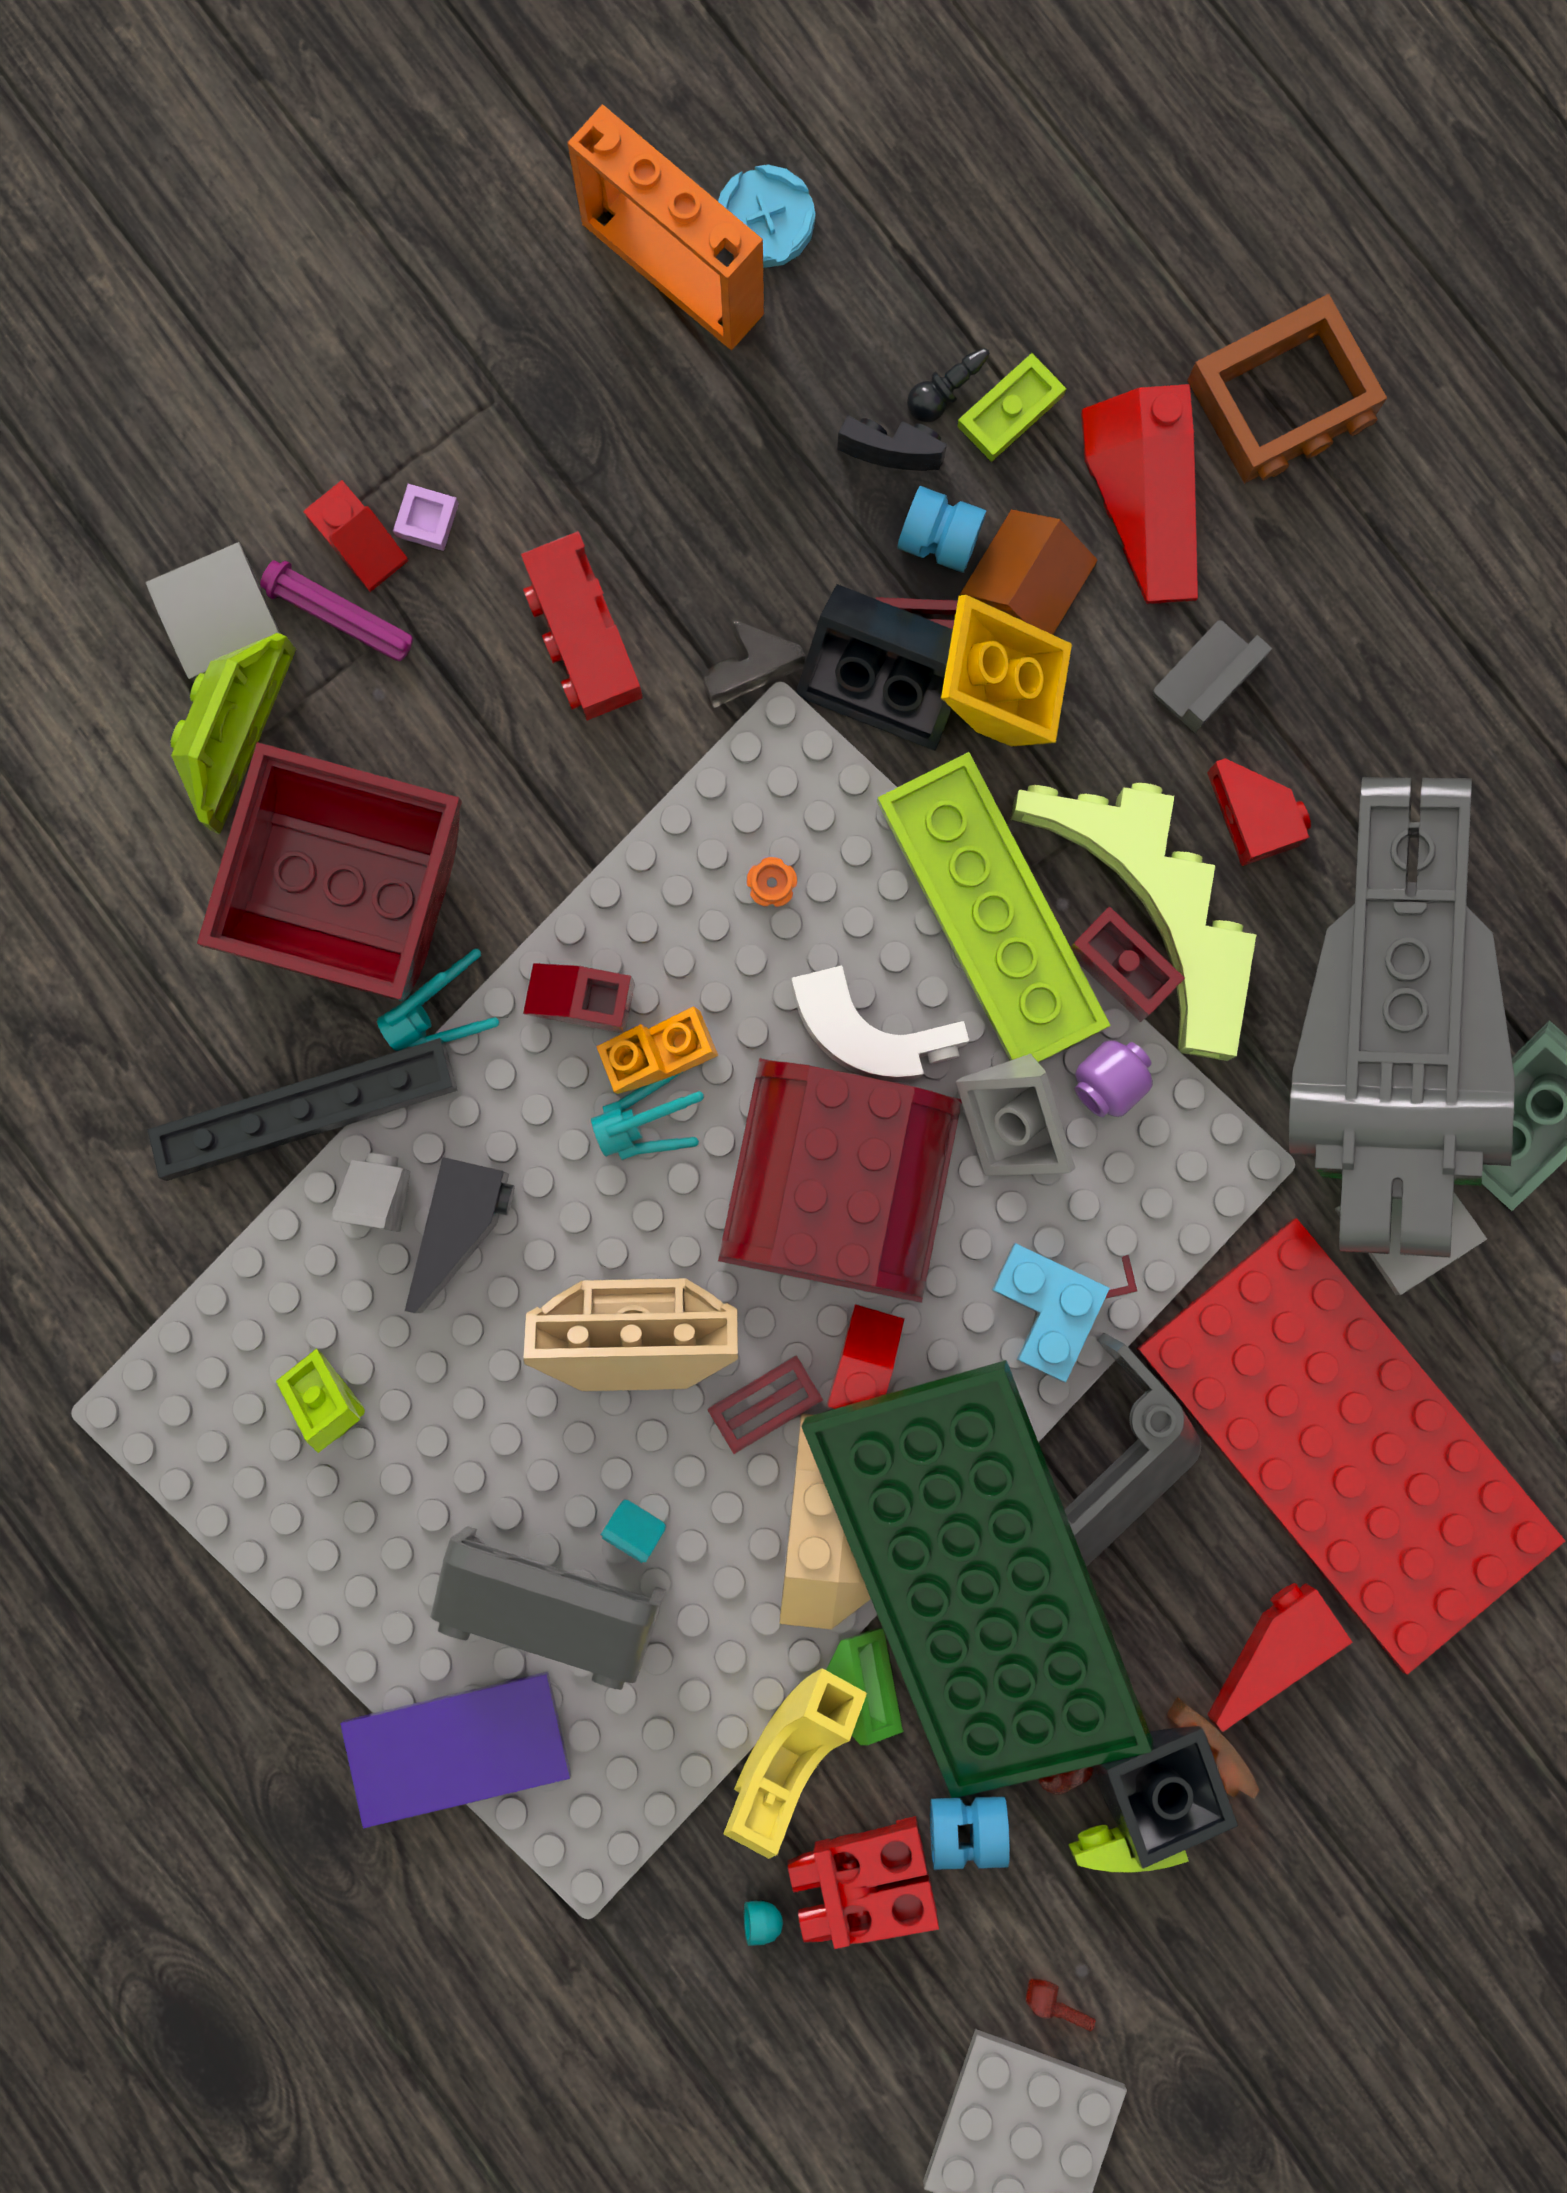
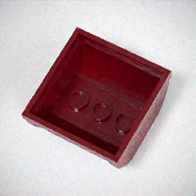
(333, 873)
(840, 1179)

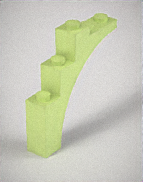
(1175, 894)

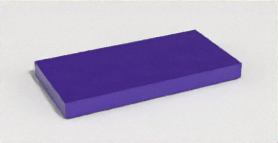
(455, 1749)

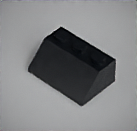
(879, 667)

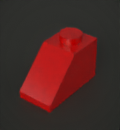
(1258, 812)
(866, 1357)

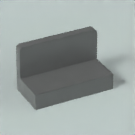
(1209, 674)

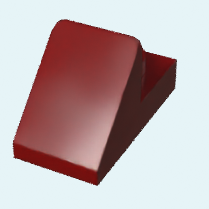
(356, 535)

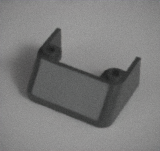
(1145, 1471)
(543, 1610)

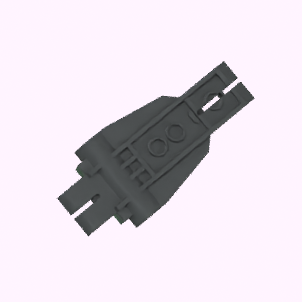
(1405, 1030)

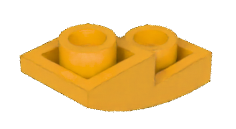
(657, 1053)

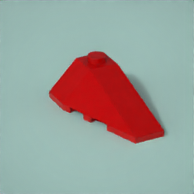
(1145, 470)

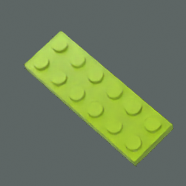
(992, 911)

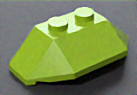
(227, 723)

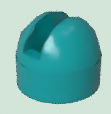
(761, 1922)

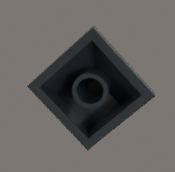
(1167, 1795)

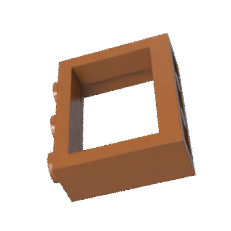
(1276, 338)

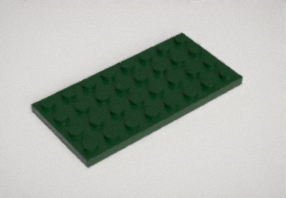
(978, 1581)

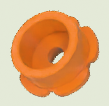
(771, 868)

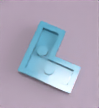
(1065, 1308)

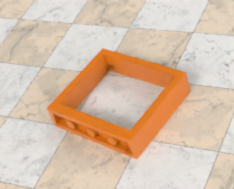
(667, 227)

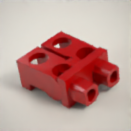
(870, 1886)

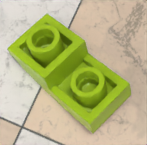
(1108, 1851)

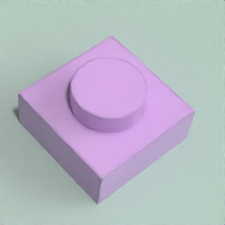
(425, 517)

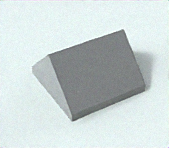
(1015, 1119)

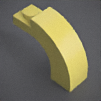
(796, 1739)

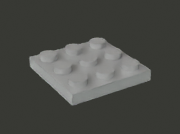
(1023, 2123)

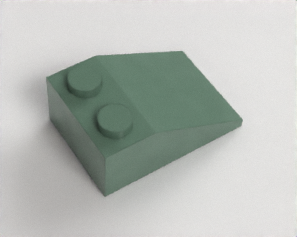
(1538, 1119)

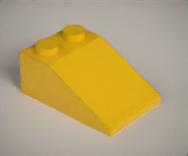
(1005, 675)

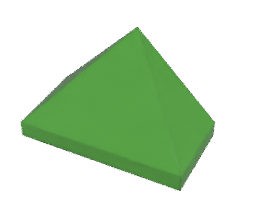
(866, 1665)

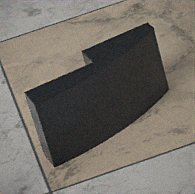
(910, 448)

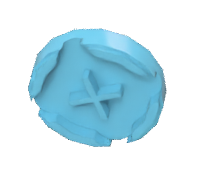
(775, 208)

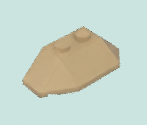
(631, 1335)
(820, 1569)

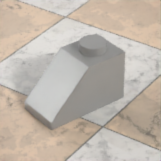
(373, 1193)

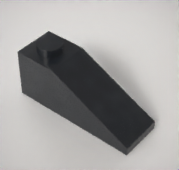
(459, 1219)

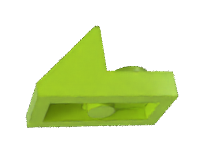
(319, 1400)

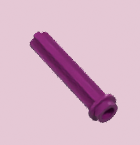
(283, 582)

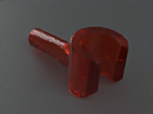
(1042, 2000)

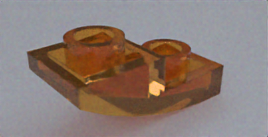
(1230, 1764)

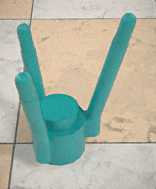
(408, 1022)
(620, 1128)

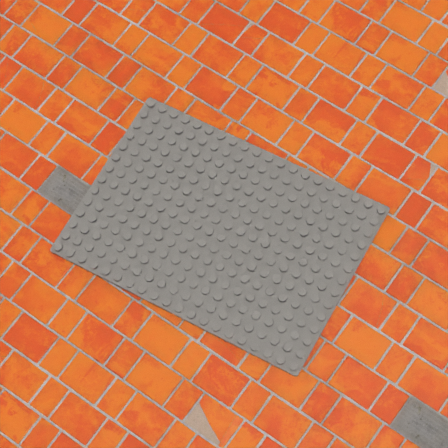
(475, 1438)

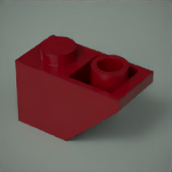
(580, 996)

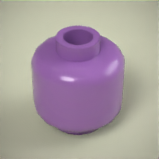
(1113, 1078)

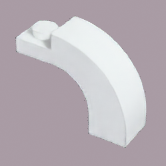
(859, 1047)

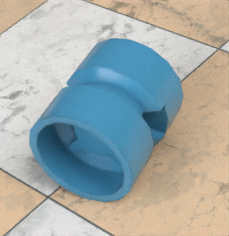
(941, 529)
(987, 1833)

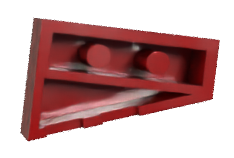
(579, 627)

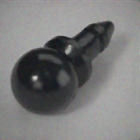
(929, 398)

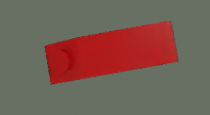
(1283, 1648)

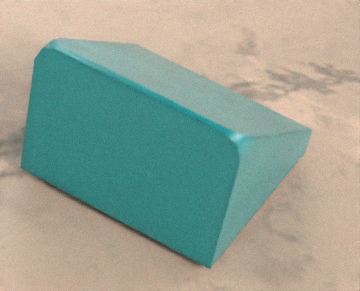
(633, 1531)

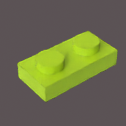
(1011, 407)

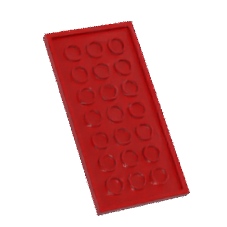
(1350, 1445)

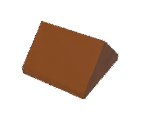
(1032, 570)

